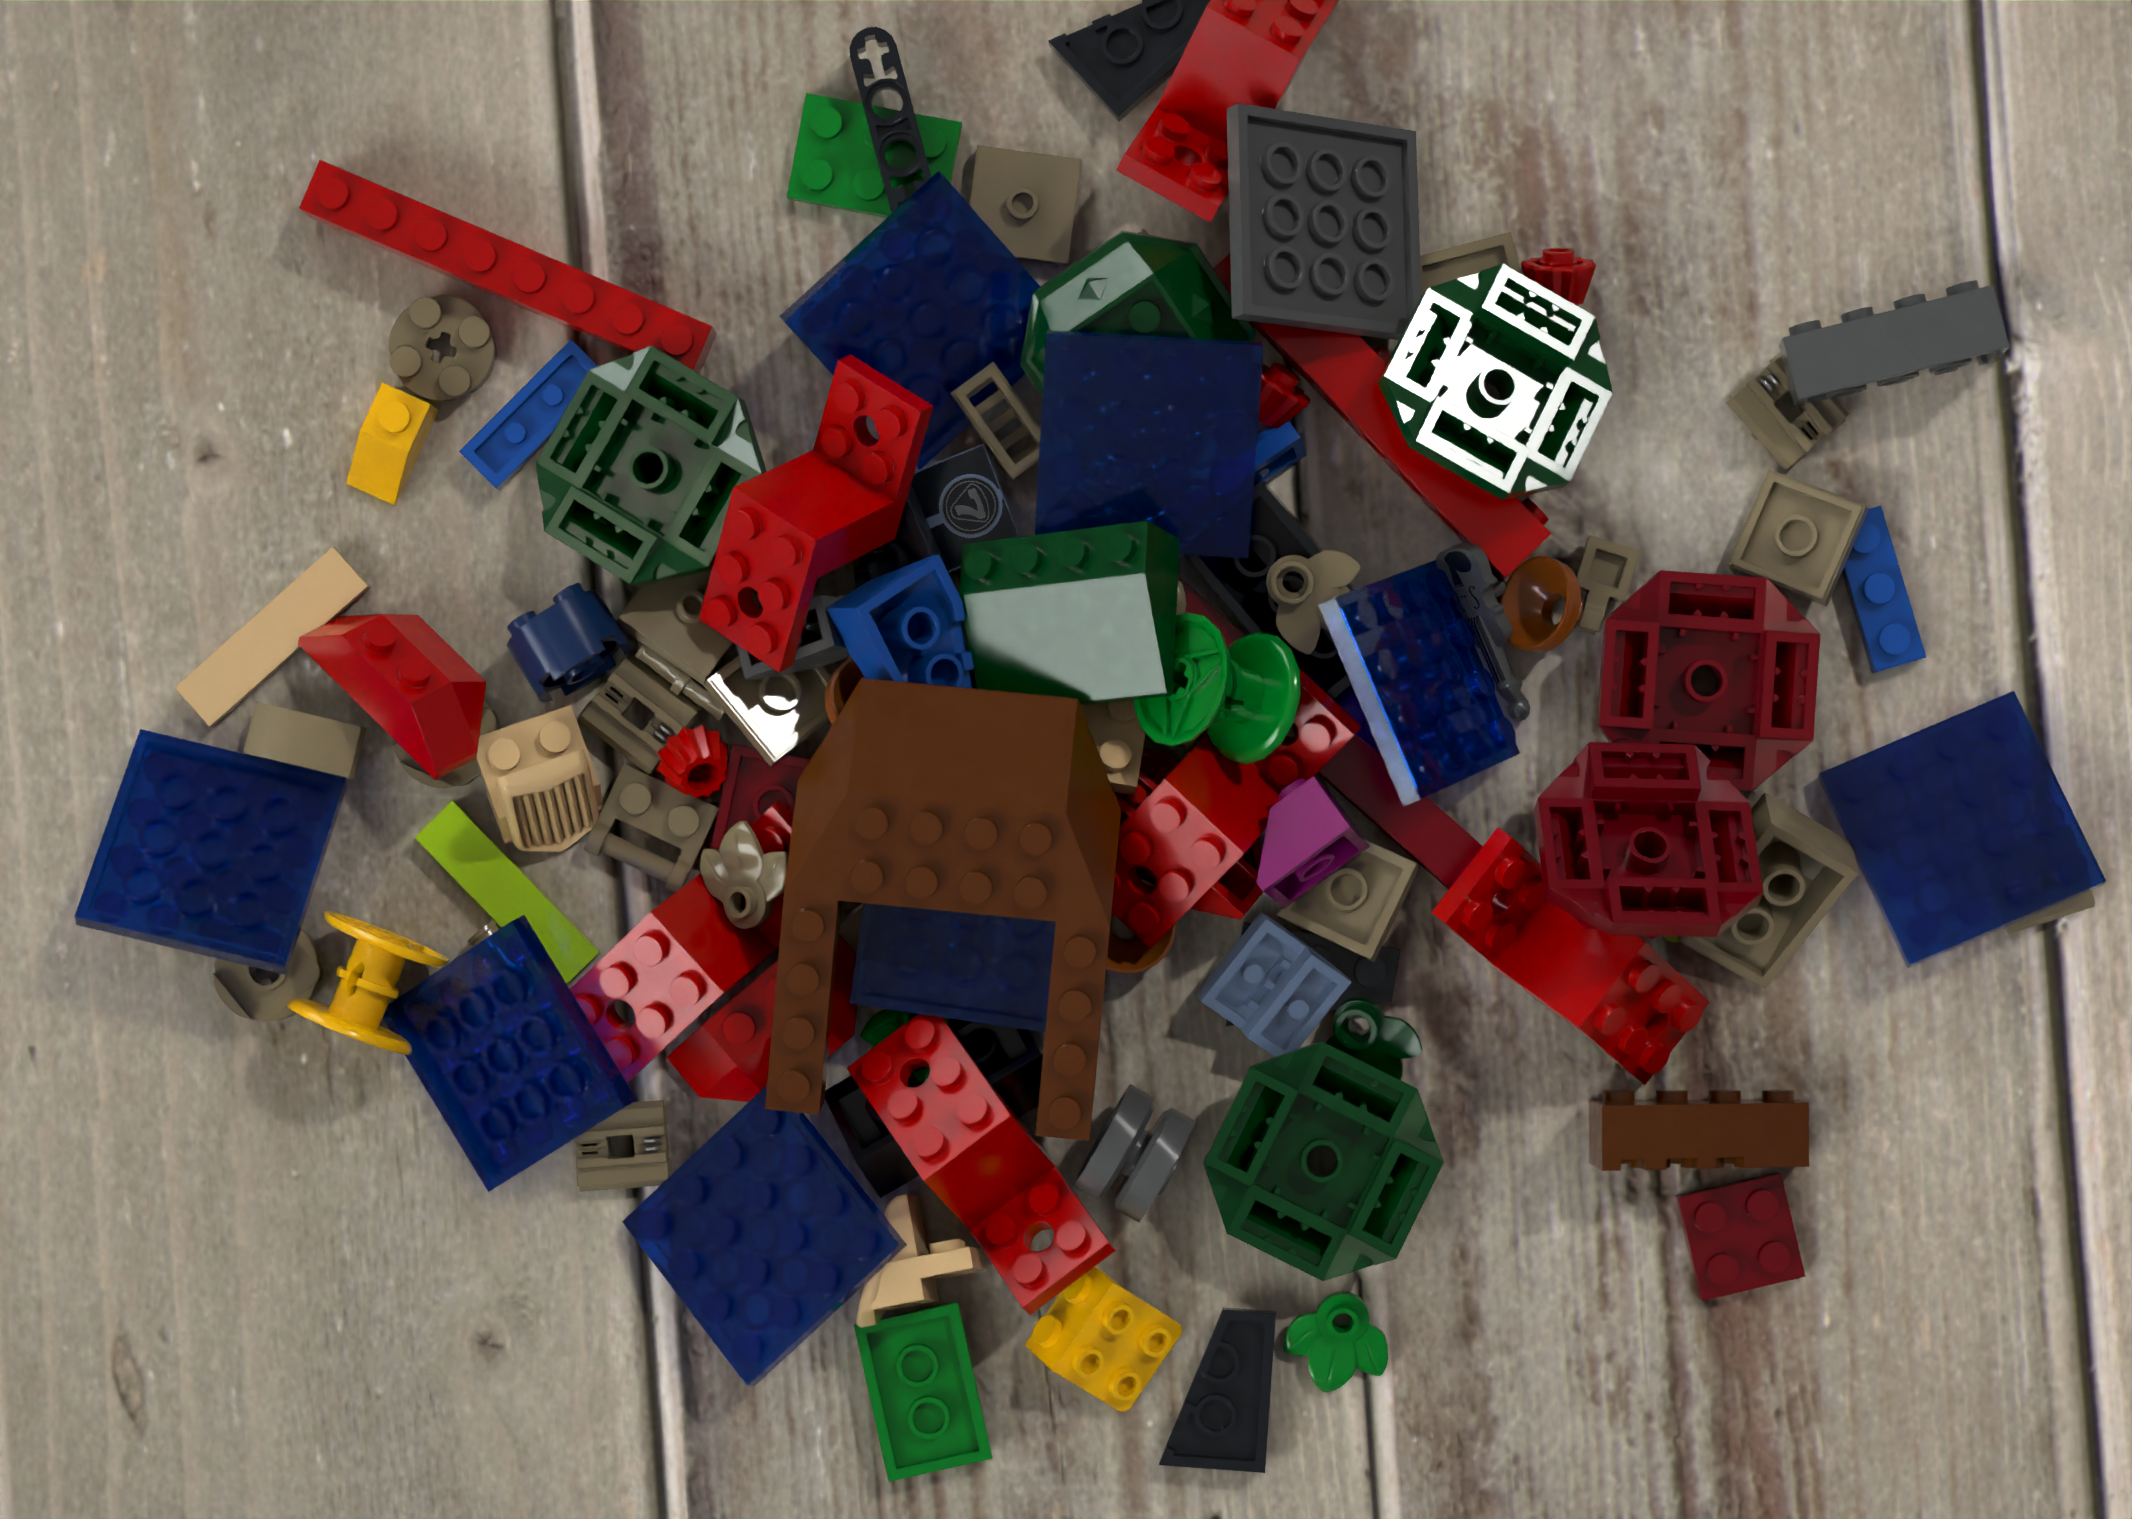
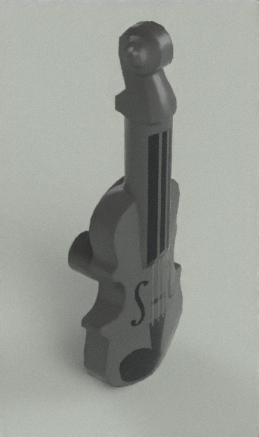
(1476, 597)

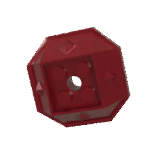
(1750, 641)
(1655, 804)

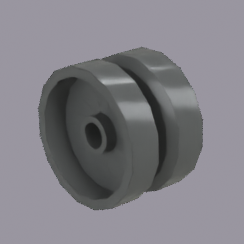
(1140, 1156)

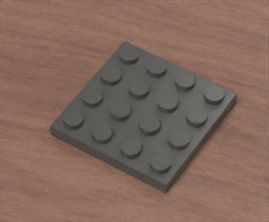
(1322, 222)

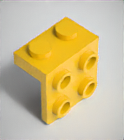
(1104, 1339)

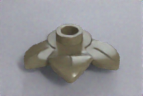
(1298, 612)
(742, 873)

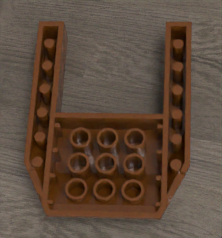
(955, 810)

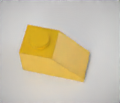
(390, 443)

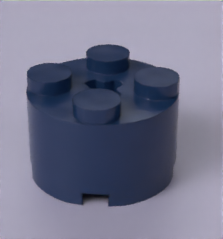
(566, 642)

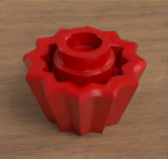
(1561, 273)
(1280, 396)
(694, 761)

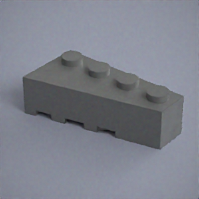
(1894, 343)

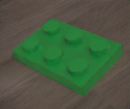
(838, 160)
(923, 1391)

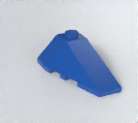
(907, 626)

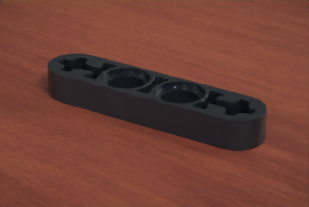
(889, 130)

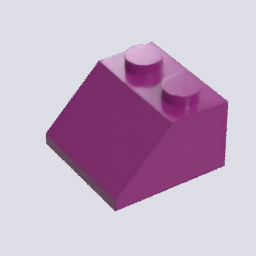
(1305, 841)

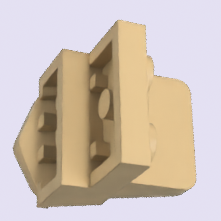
(541, 781)
(913, 1272)

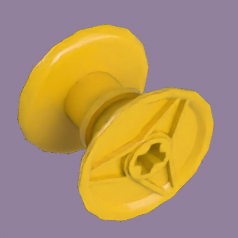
(367, 983)

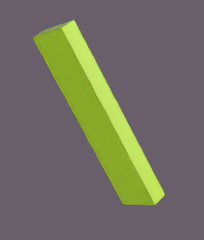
(503, 887)

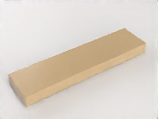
(271, 637)

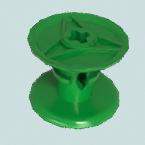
(1236, 693)

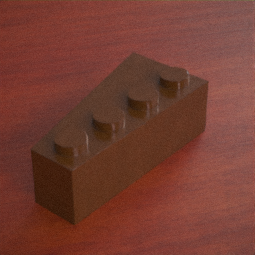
(1698, 1131)

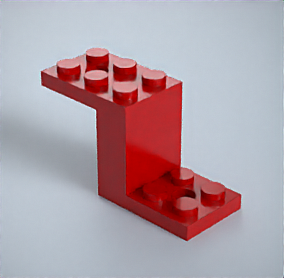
(1235, 56)
(815, 513)
(1212, 814)
(678, 963)
(1595, 981)
(980, 1160)

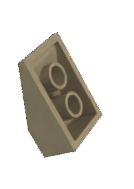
(1802, 878)

